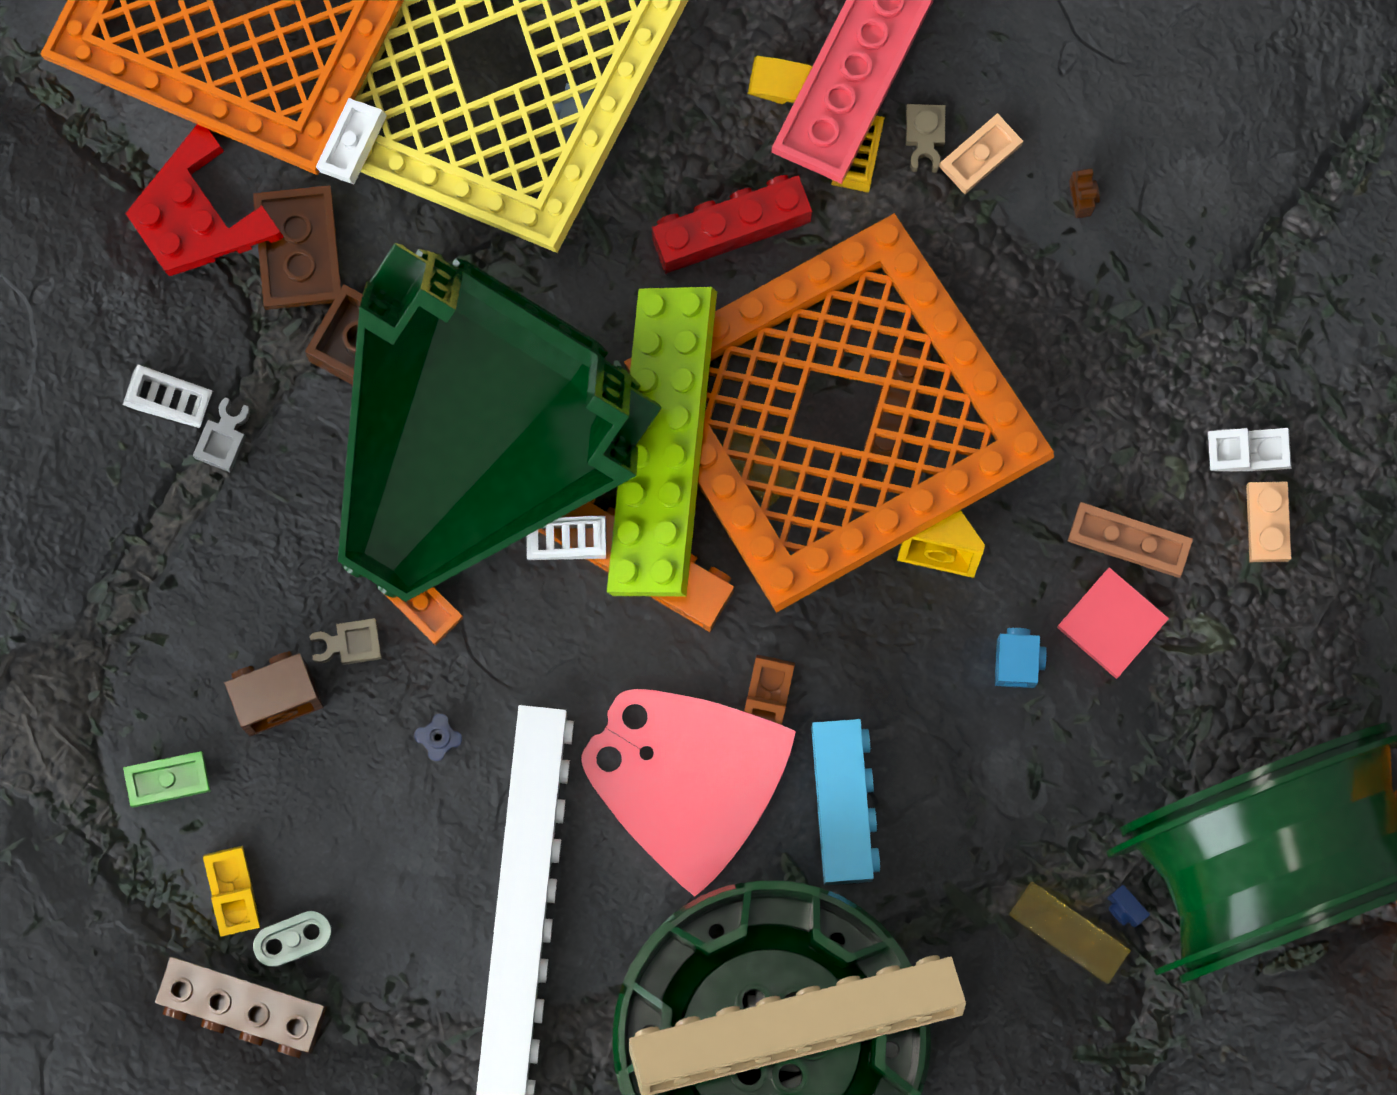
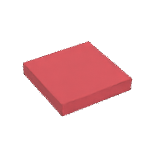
(1112, 623)

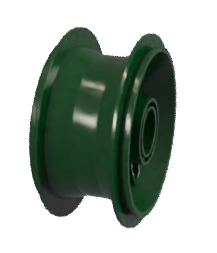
(1276, 850)

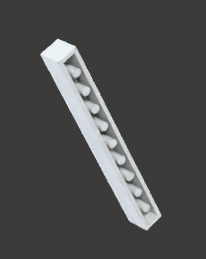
(523, 900)

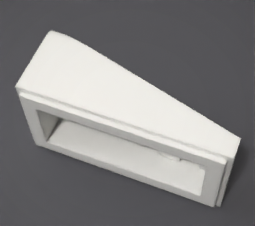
(162, 410)
(598, 524)

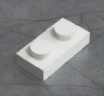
(351, 141)

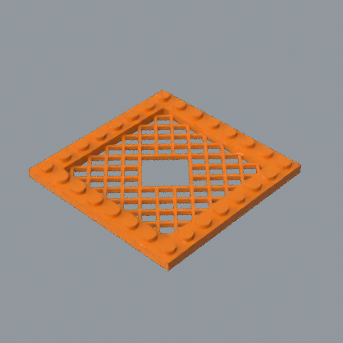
(300, 142)
(1014, 453)

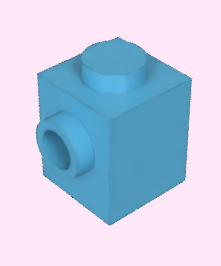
(1019, 658)

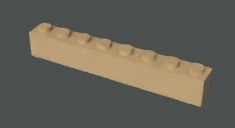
(796, 1025)

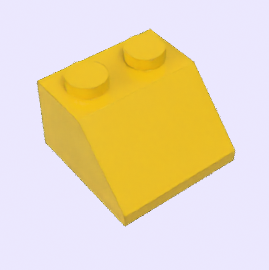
(946, 546)

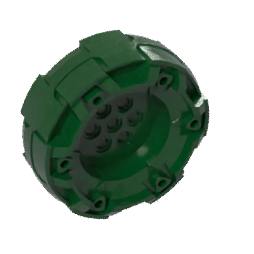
(774, 946)

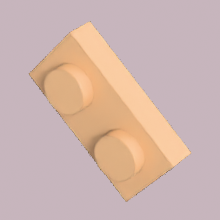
(981, 153)
(1268, 522)

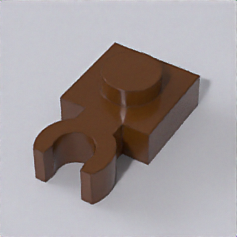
(1084, 192)

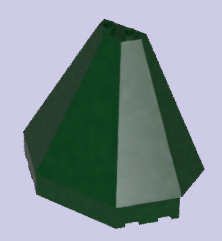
(471, 422)

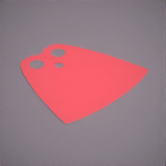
(699, 788)

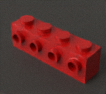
(732, 223)

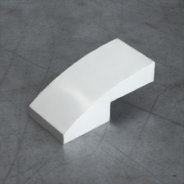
(1249, 450)

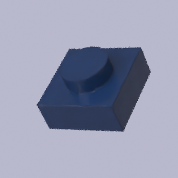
(1126, 907)

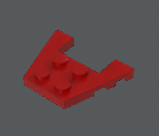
(181, 221)

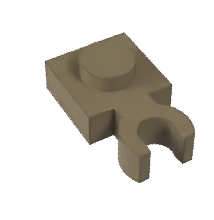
(925, 130)
(355, 642)

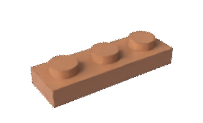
(1130, 540)

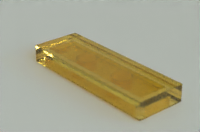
(1069, 932)

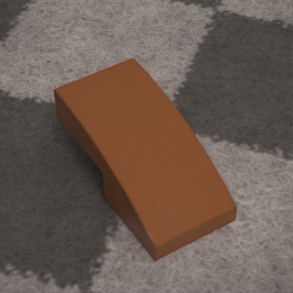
(769, 688)

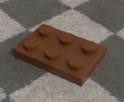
(304, 263)

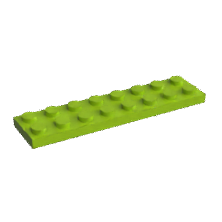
(659, 503)

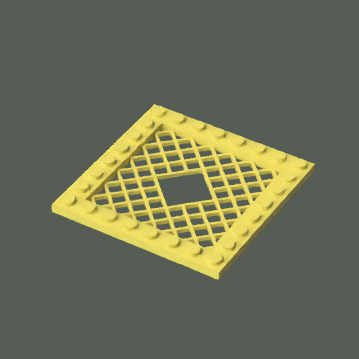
(550, 216)

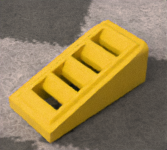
(862, 181)

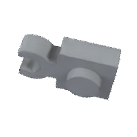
(221, 442)

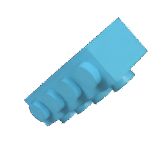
(842, 802)

